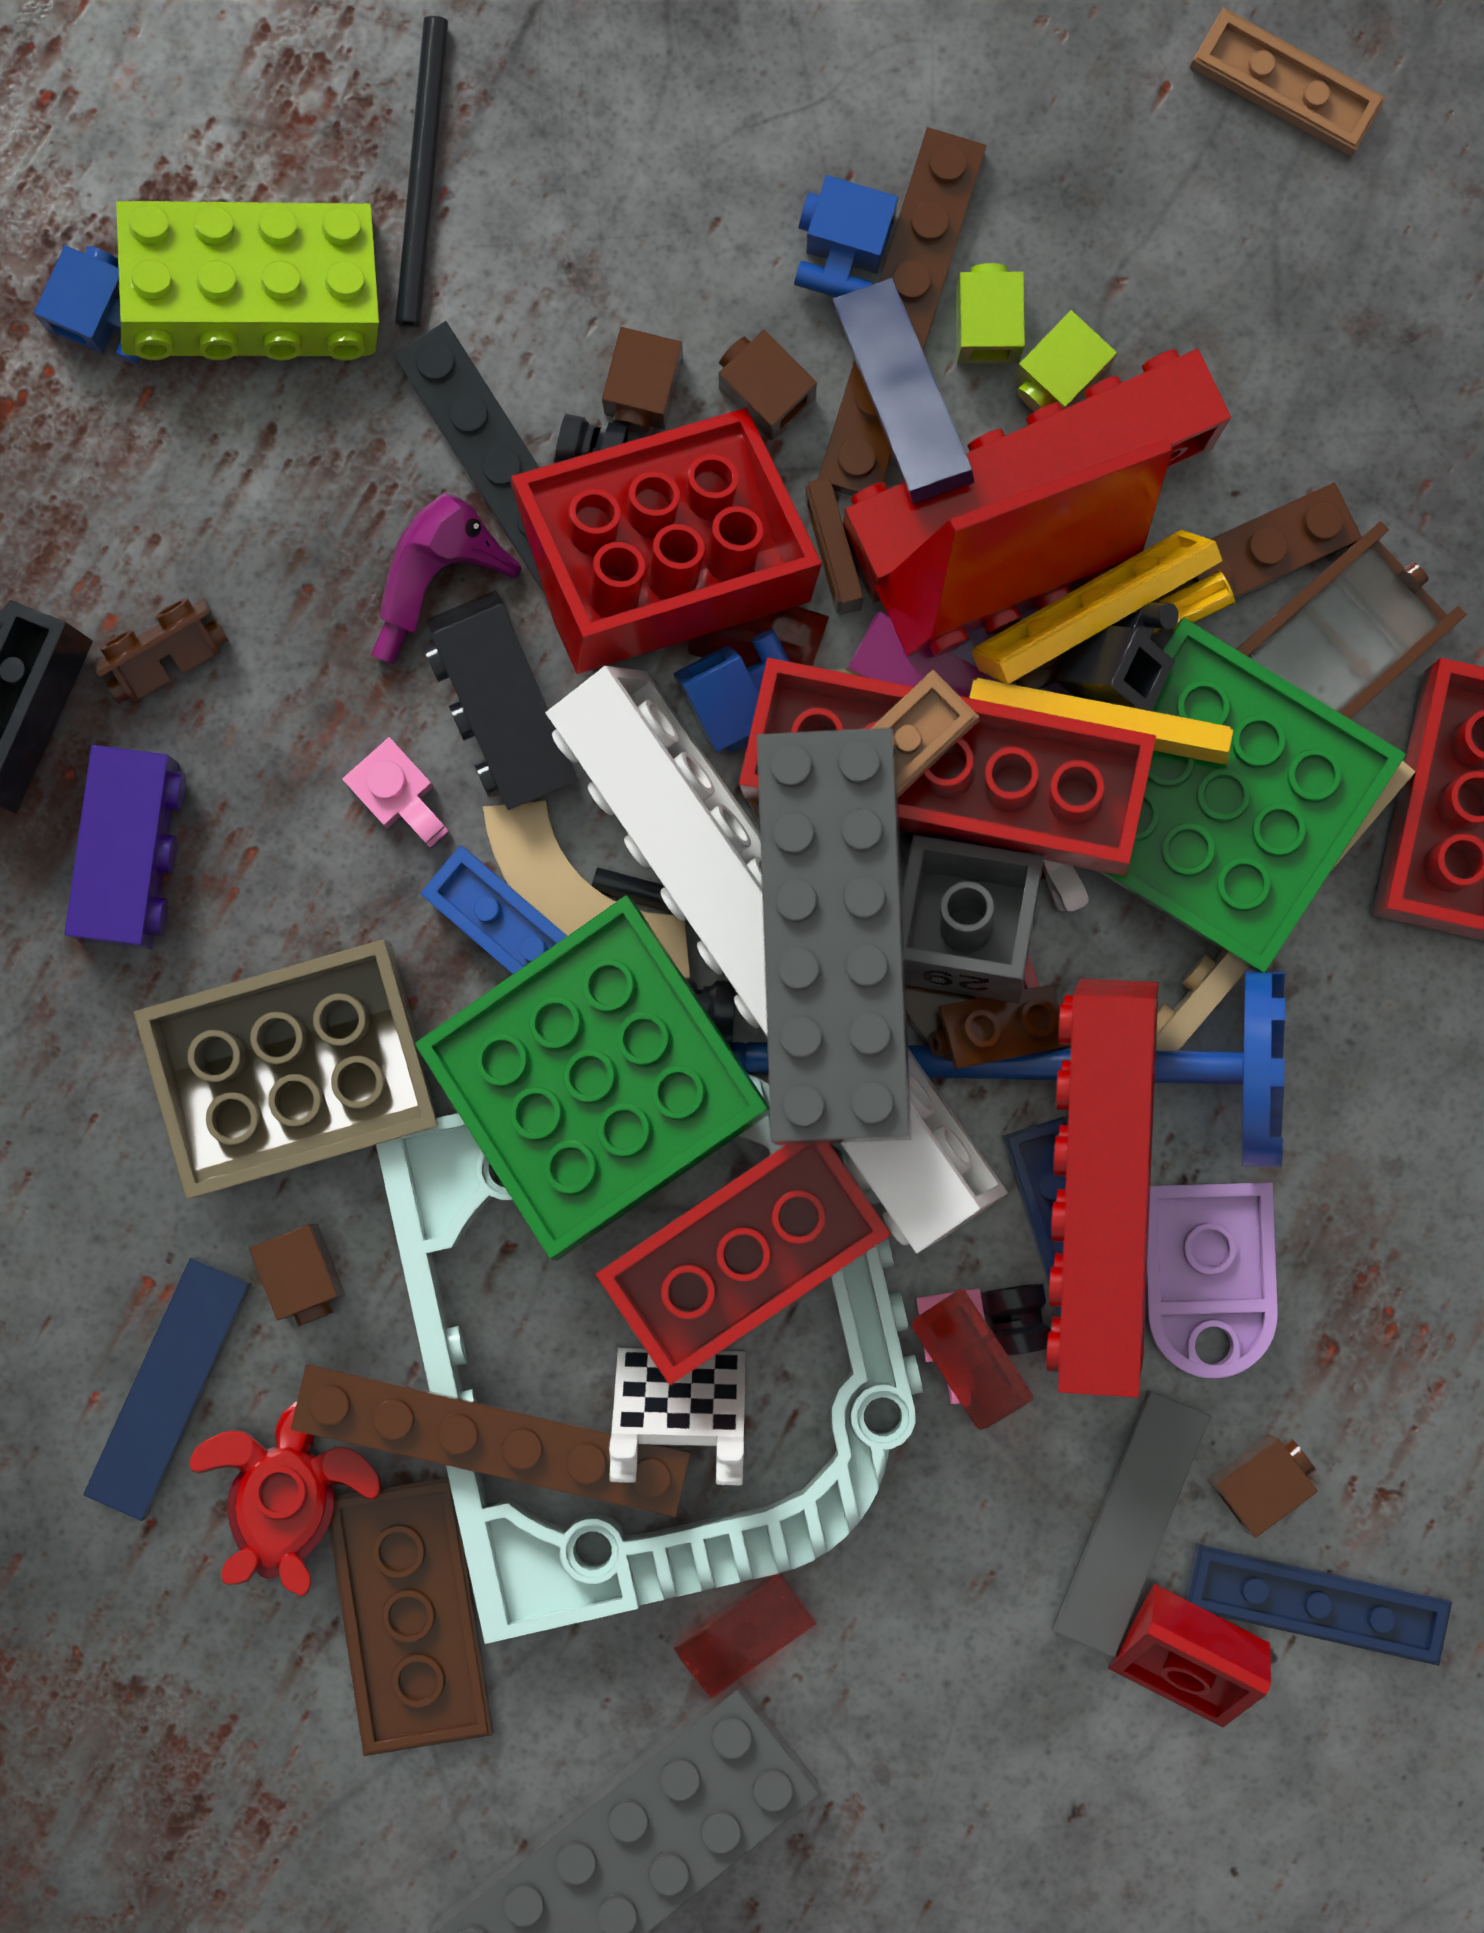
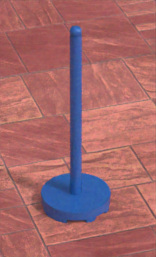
(1257, 1068)

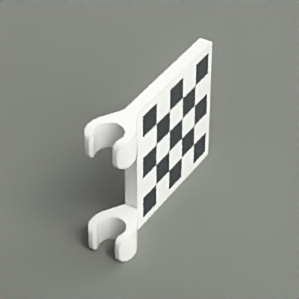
(695, 1410)

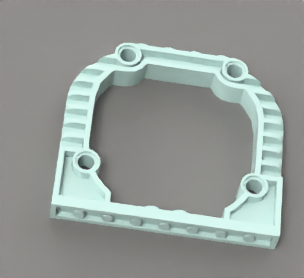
(528, 1567)

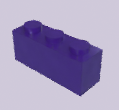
(124, 847)

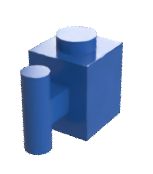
(847, 228)
(83, 300)
(726, 692)

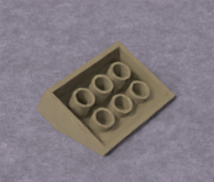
(287, 1068)

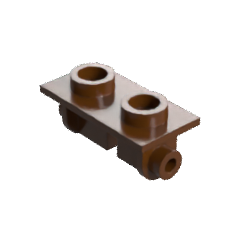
(137, 658)
(997, 1030)

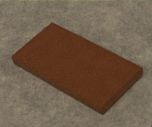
(409, 1618)

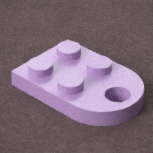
(1211, 1268)

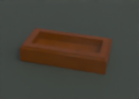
(833, 546)

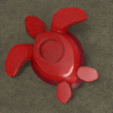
(281, 1498)

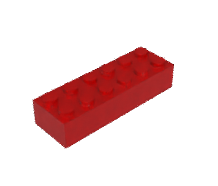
(1167, 401)
(1007, 784)
(1108, 1185)

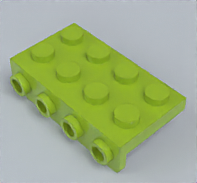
(246, 279)

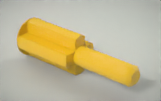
(1201, 598)

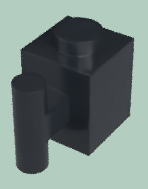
(1122, 661)

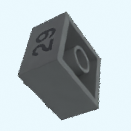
(968, 917)

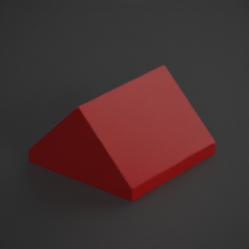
(1194, 1658)

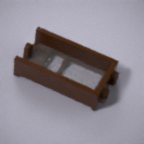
(1353, 627)

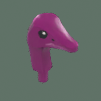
(437, 536)

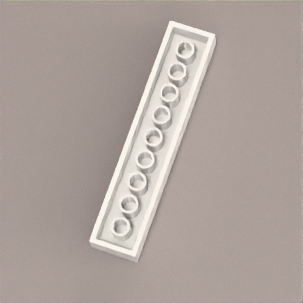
(710, 863)

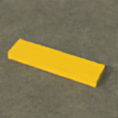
(1095, 606)
(1173, 733)

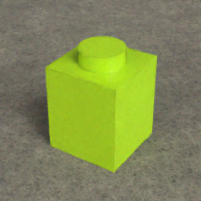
(990, 315)
(1063, 365)

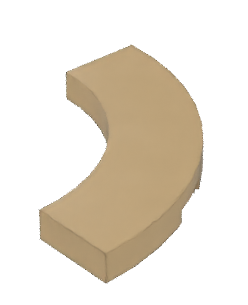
(542, 875)

